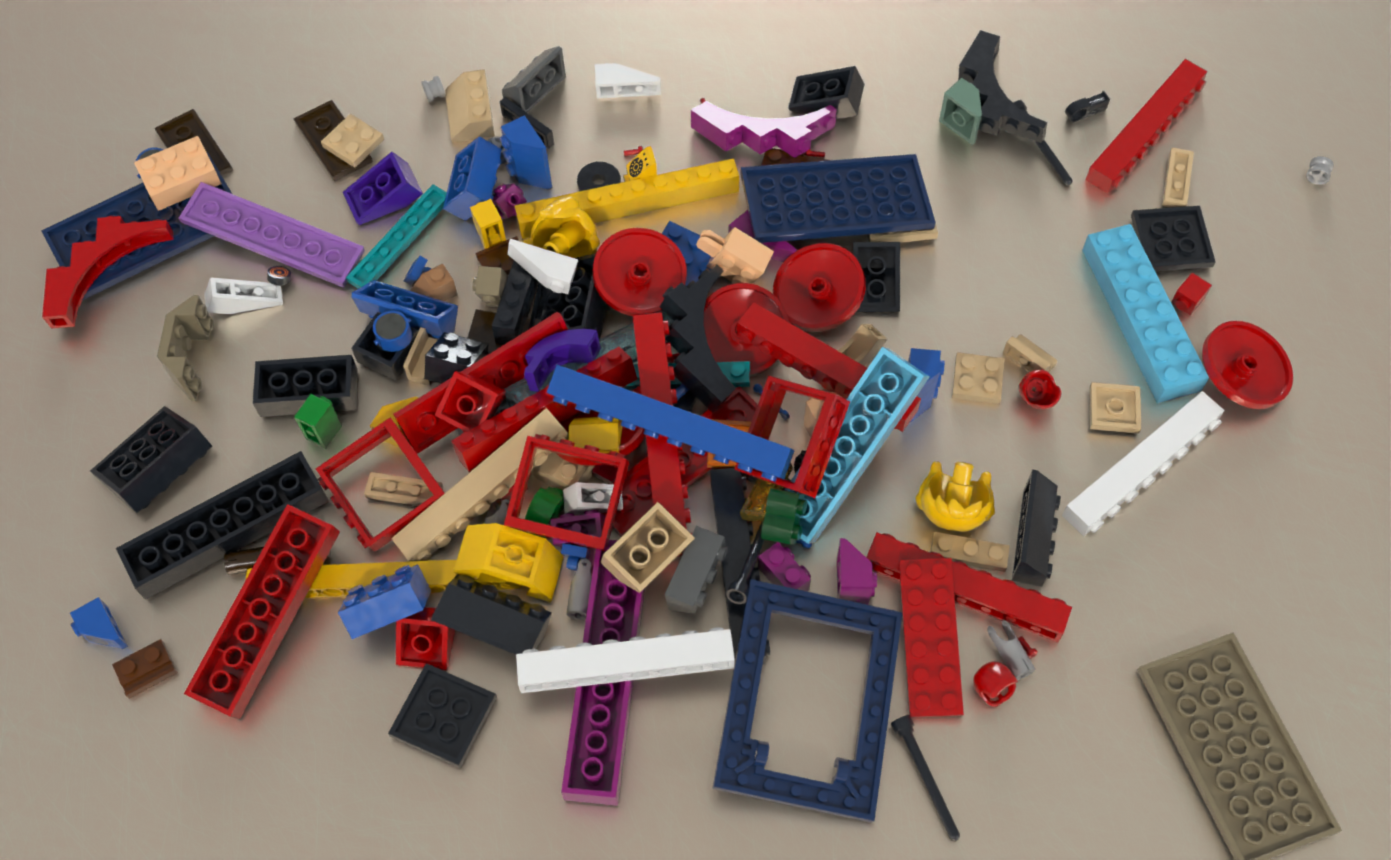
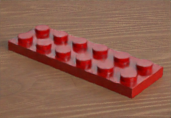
(931, 638)

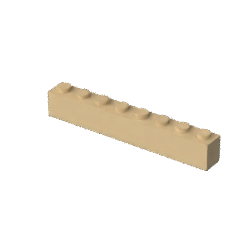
(474, 492)

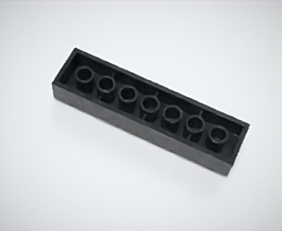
(219, 525)

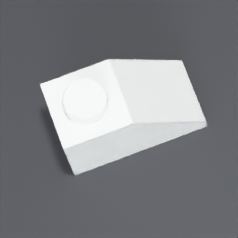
(588, 496)

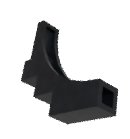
(996, 108)
(695, 364)

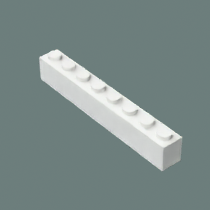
(1143, 463)
(624, 660)

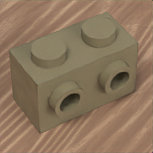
(490, 284)

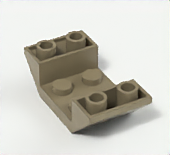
(181, 325)

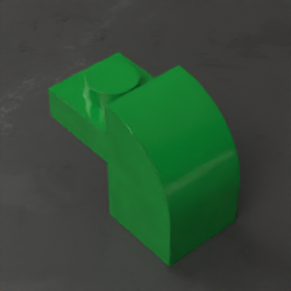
(545, 506)

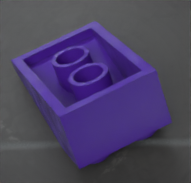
(382, 189)

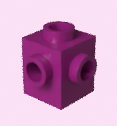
(506, 198)

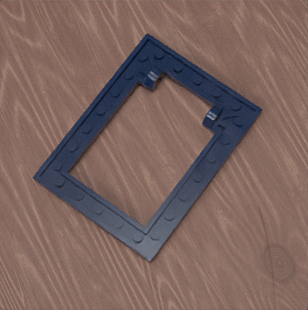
(857, 781)

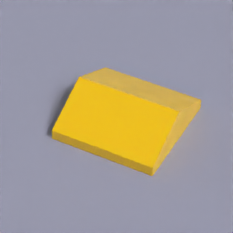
(596, 433)

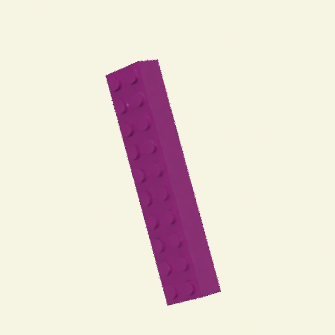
(602, 710)

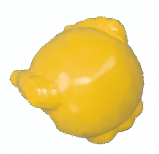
(565, 229)
(956, 501)

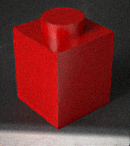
(1191, 294)

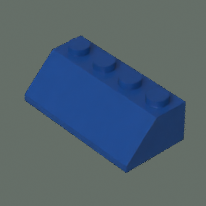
(424, 311)

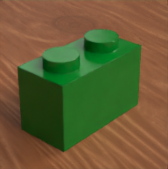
(318, 420)

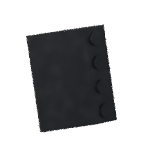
(580, 307)
(151, 458)

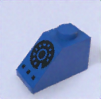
(97, 624)

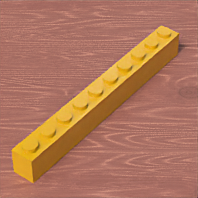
(643, 194)

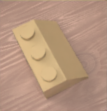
(469, 107)
(647, 548)

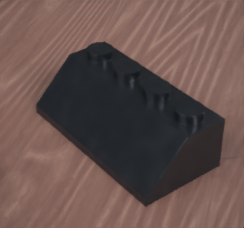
(1036, 530)
(491, 615)

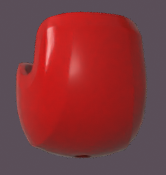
(1046, 391)
(992, 680)

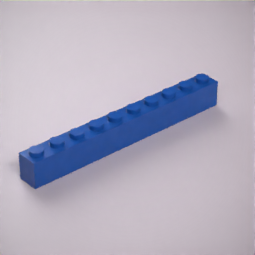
(672, 422)

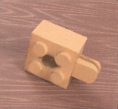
(736, 254)

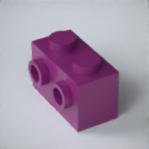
(589, 523)
(781, 568)

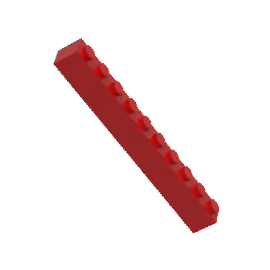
(655, 383)

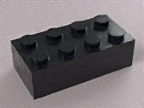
(287, 383)

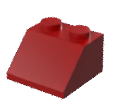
(469, 401)
(423, 641)

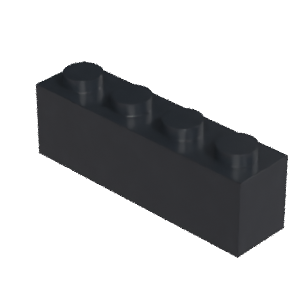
(514, 304)

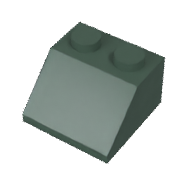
(962, 110)

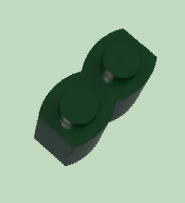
(783, 516)

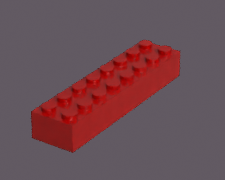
(262, 612)

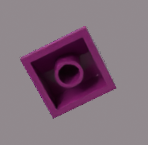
(854, 574)

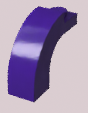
(559, 349)

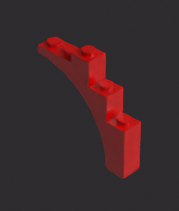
(114, 239)

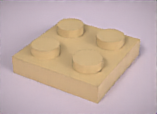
(352, 140)
(978, 378)
(1115, 407)

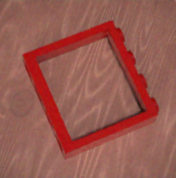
(822, 439)
(567, 448)
(356, 451)

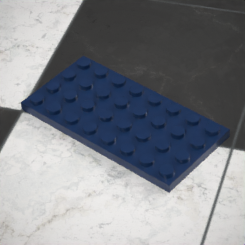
(836, 198)
(132, 206)

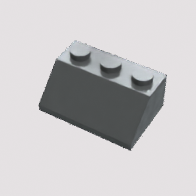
(536, 79)
(695, 571)

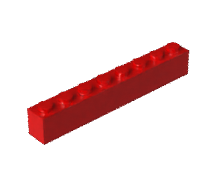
(1146, 126)
(806, 354)
(483, 440)
(980, 590)

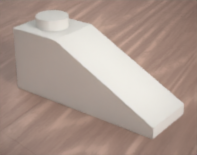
(621, 81)
(549, 268)
(238, 296)

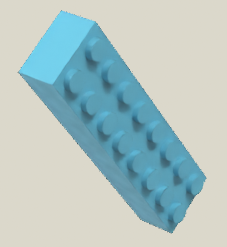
(1145, 314)
(873, 413)

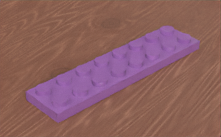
(271, 234)

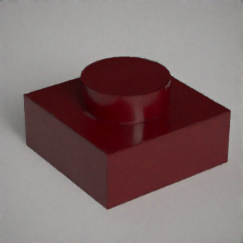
(605, 473)

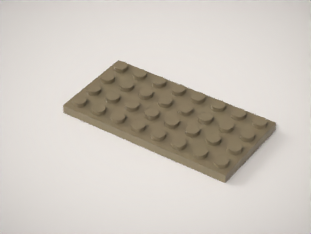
(1238, 750)

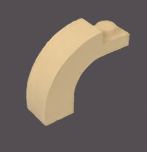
(864, 344)

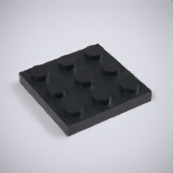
(1174, 237)
(442, 715)

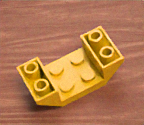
(510, 556)

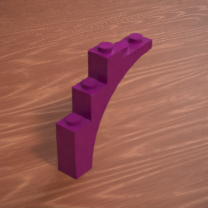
(761, 134)

